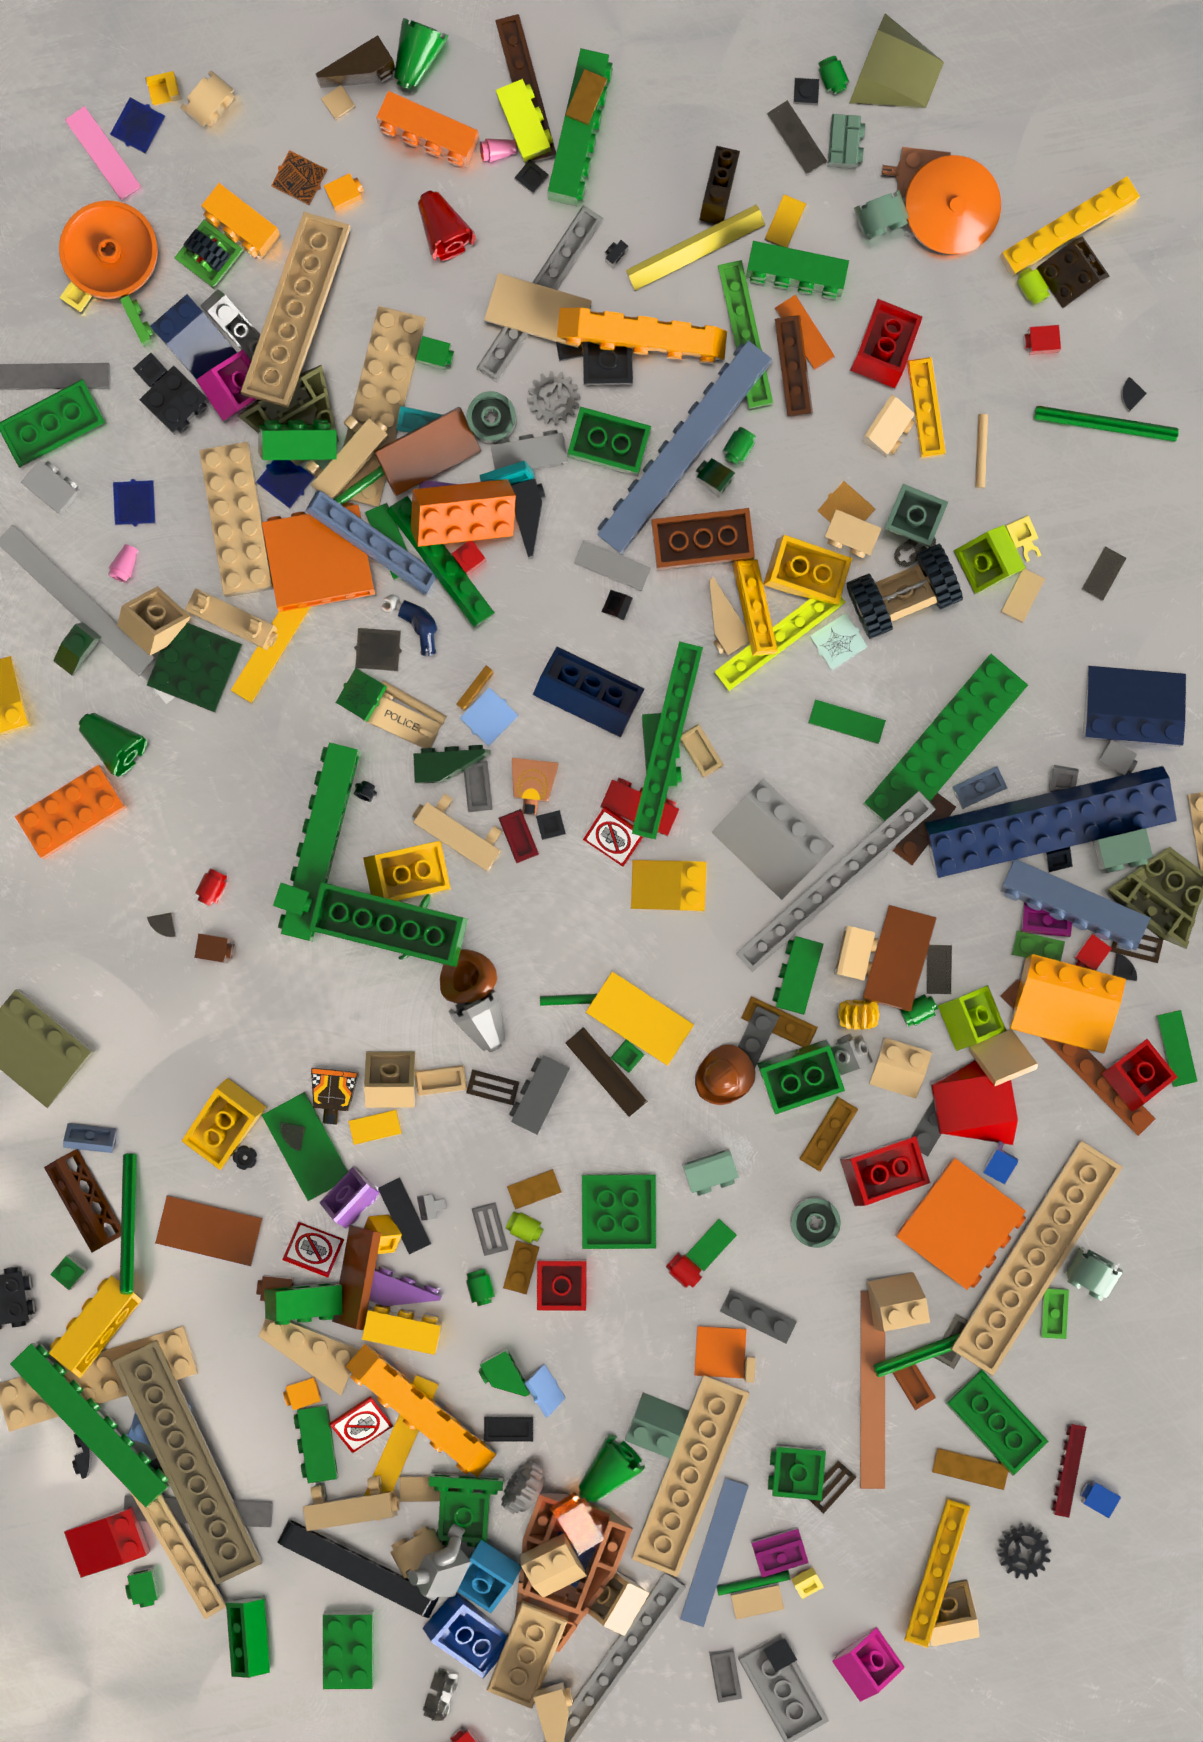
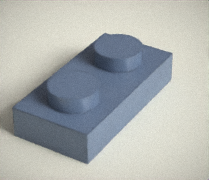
(979, 787)
(89, 1138)

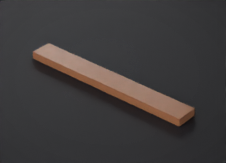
(871, 1401)

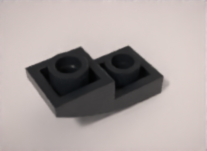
(83, 1459)

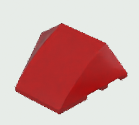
(974, 1107)

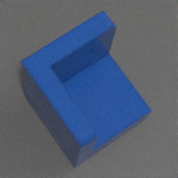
(1000, 1164)

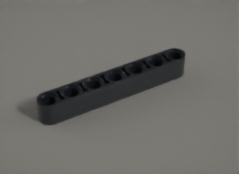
(355, 1567)

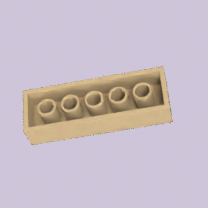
(236, 519)

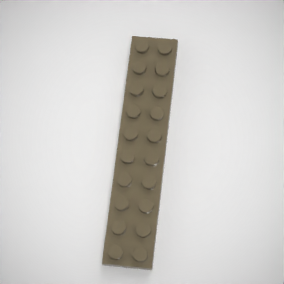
(187, 1462)

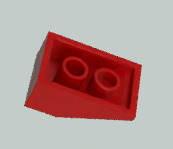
(886, 343)
(885, 1171)
(107, 1542)

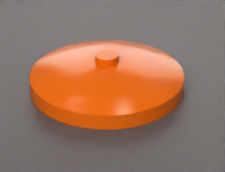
(952, 204)
(108, 249)

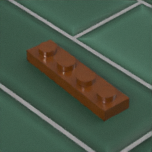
(793, 365)

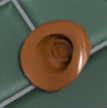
(470, 980)
(724, 1075)

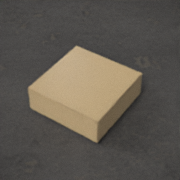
(338, 102)
(749, 1369)

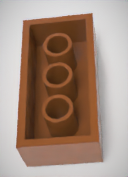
(702, 539)

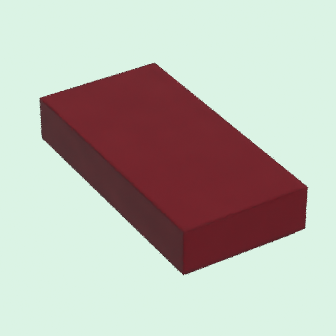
(518, 836)

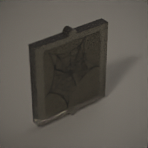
(378, 649)

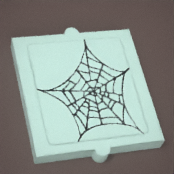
(838, 641)

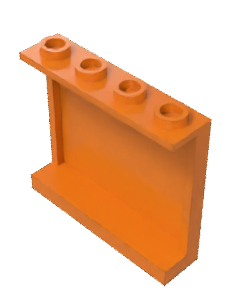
(313, 562)
(961, 1224)

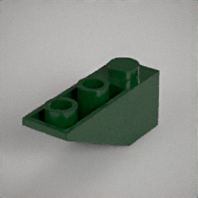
(442, 766)

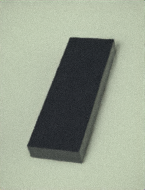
(404, 1215)

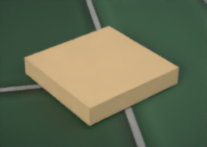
(1003, 1057)

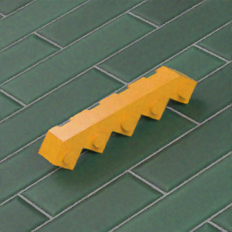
(641, 334)
(420, 1411)

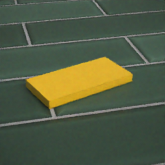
(639, 1018)

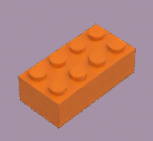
(428, 129)
(462, 512)
(70, 811)

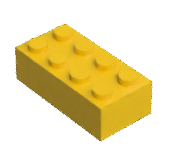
(94, 1326)

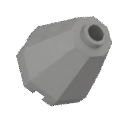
(481, 1021)

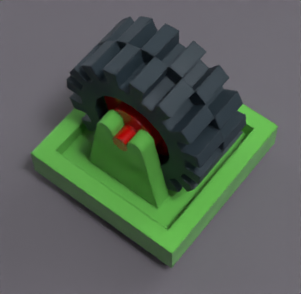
(208, 253)

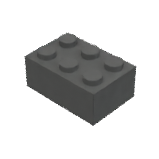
(539, 1094)

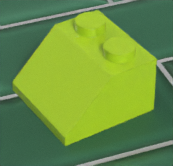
(989, 559)
(972, 1018)

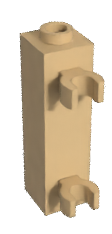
(350, 459)
(232, 619)
(457, 836)
(350, 1510)

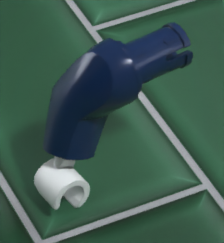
(420, 619)

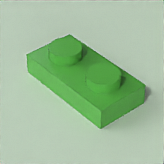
(133, 310)
(1028, 944)
(1055, 1313)

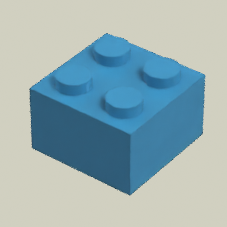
(488, 1576)

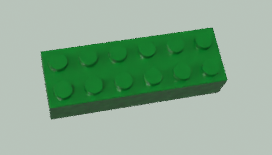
(578, 138)
(388, 924)

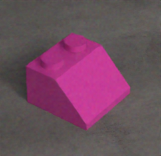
(224, 385)
(868, 1665)

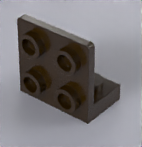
(1072, 271)

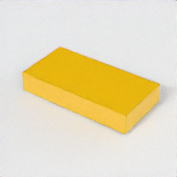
(785, 221)
(375, 1127)

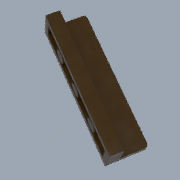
(606, 1072)

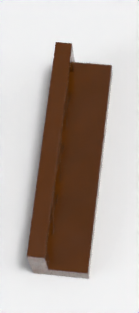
(79, 1202)

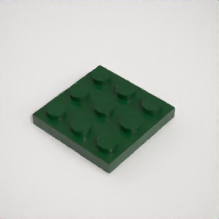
(195, 667)

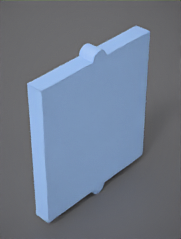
(489, 716)
(545, 1390)

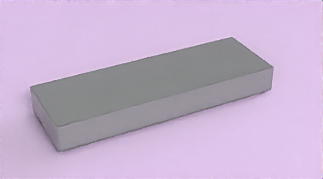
(612, 565)

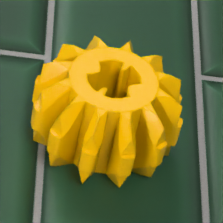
(858, 1014)

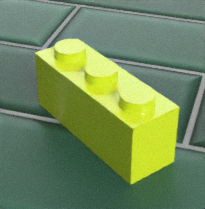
(524, 119)

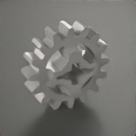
(542, 394)

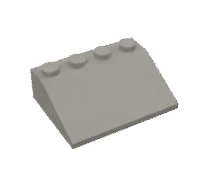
(772, 839)

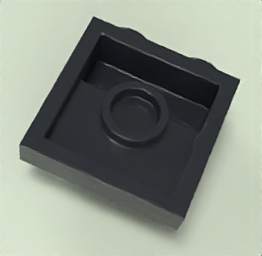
(607, 366)
(175, 400)

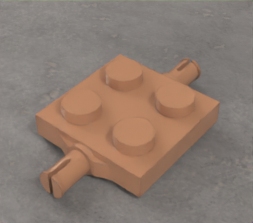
(909, 163)

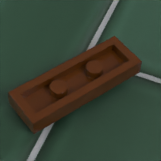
(916, 841)

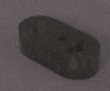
(908, 545)

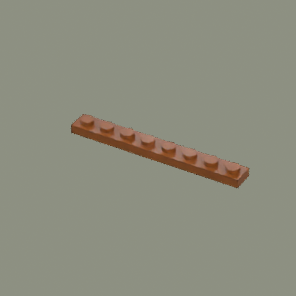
(1091, 1071)

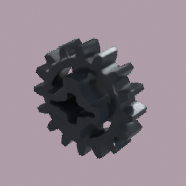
(1034, 1546)

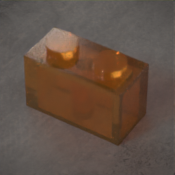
(577, 1523)

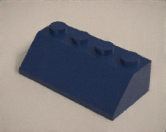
(588, 691)

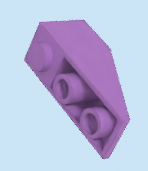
(394, 1291)

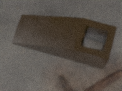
(719, 185)

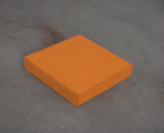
(720, 1352)

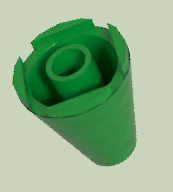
(416, 52)
(112, 742)
(610, 1469)

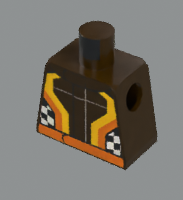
(332, 1091)

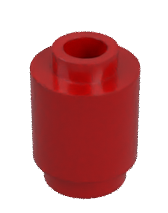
(211, 887)
(684, 1270)

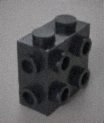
(14, 1298)

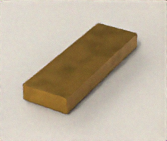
(787, 1025)
(828, 1134)
(970, 1468)

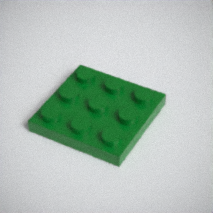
(619, 1211)

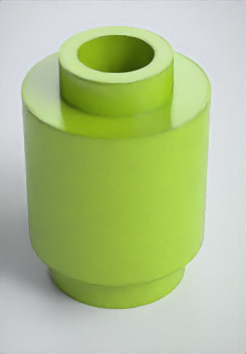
(1033, 286)
(524, 1227)

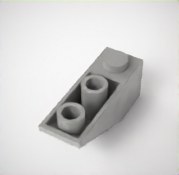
(232, 322)

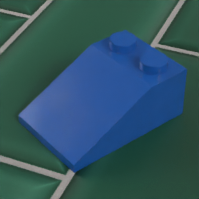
(466, 1634)

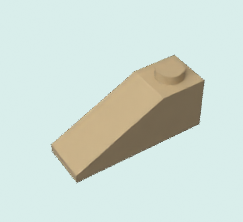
(727, 626)

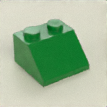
(503, 1373)

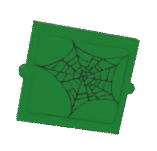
(361, 694)

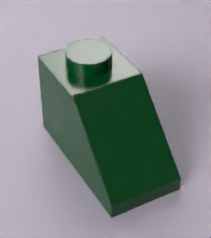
(714, 476)
(76, 647)

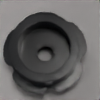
(365, 791)
(238, 1157)

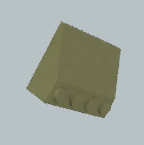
(38, 1049)

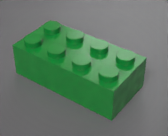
(797, 269)

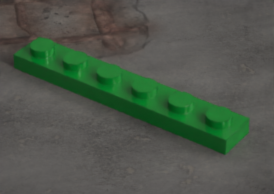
(444, 568)

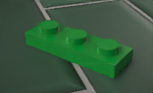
(466, 1484)

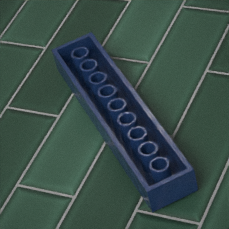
(1050, 821)

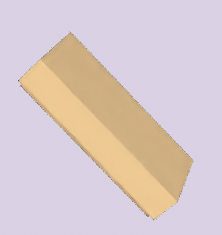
(1023, 595)
(701, 751)
(441, 1080)
(757, 1601)

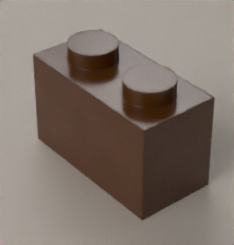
(214, 948)

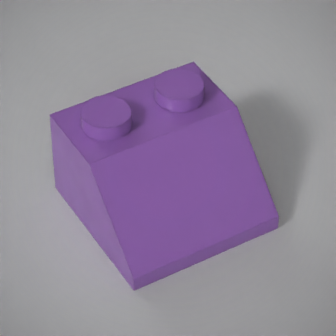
(349, 1198)

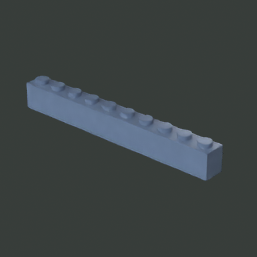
(685, 446)

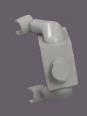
(442, 1570)

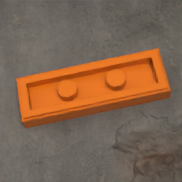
(815, 346)

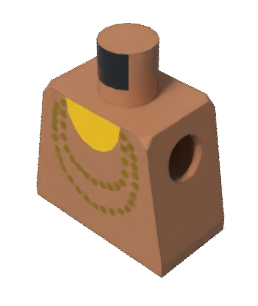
(532, 782)

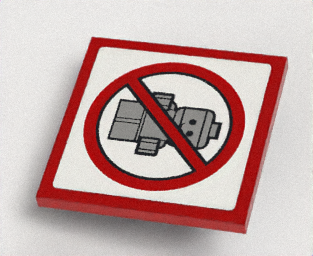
(613, 836)
(313, 1249)
(361, 1424)

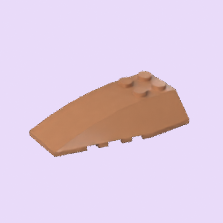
(573, 1601)

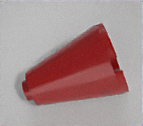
(443, 227)

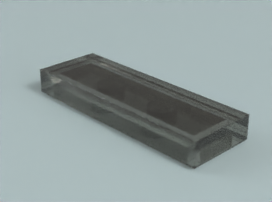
(796, 137)

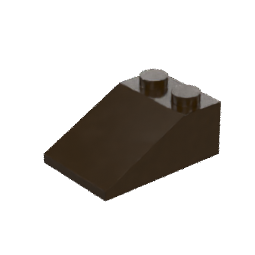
(361, 66)

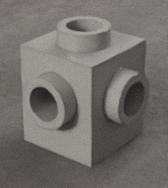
(851, 1053)

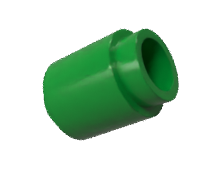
(833, 75)
(739, 446)
(922, 1010)
(480, 1287)

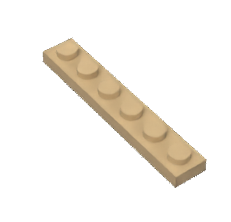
(183, 1556)

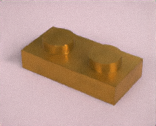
(521, 1267)

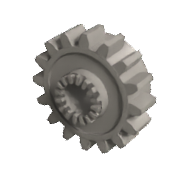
(523, 1488)

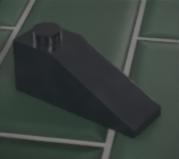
(528, 512)

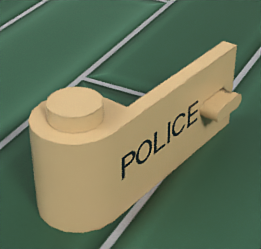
(404, 722)

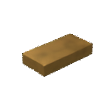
(586, 97)
(475, 688)
(534, 1189)

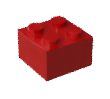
(1139, 1075)
(561, 1284)

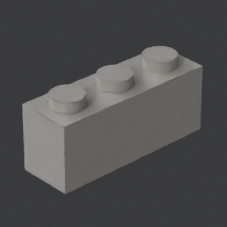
(538, 452)

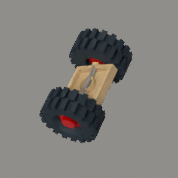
(905, 591)

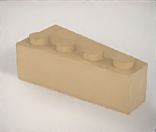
(313, 1351)

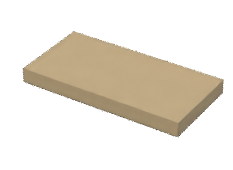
(530, 307)
(527, 1654)

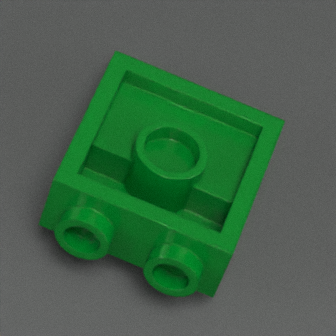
(797, 1472)
(466, 1511)

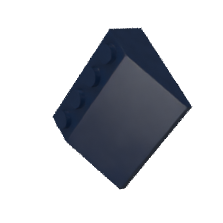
(1135, 706)

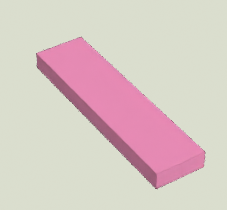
(102, 153)

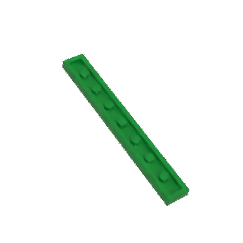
(667, 740)

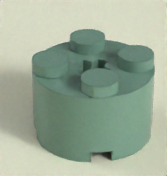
(882, 213)
(478, 411)
(827, 1229)
(1093, 1273)

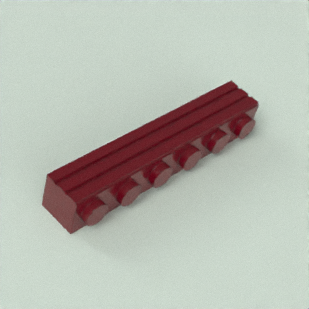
(1069, 1470)

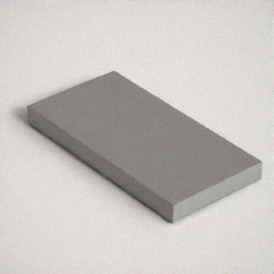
(783, 1694)

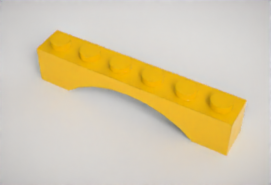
(1068, 226)

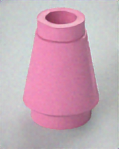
(497, 149)
(123, 564)

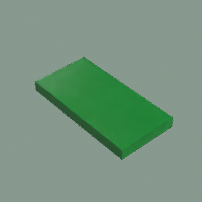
(51, 423)
(318, 1163)
(996, 1422)

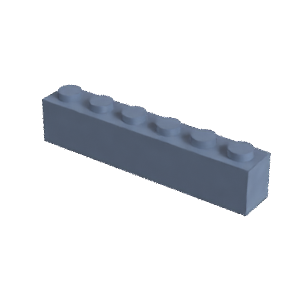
(1075, 904)

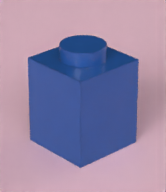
(1099, 1498)

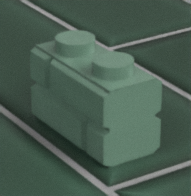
(844, 141)

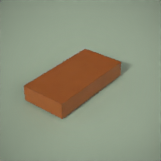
(914, 1386)

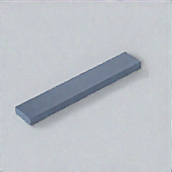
(371, 541)
(714, 1552)

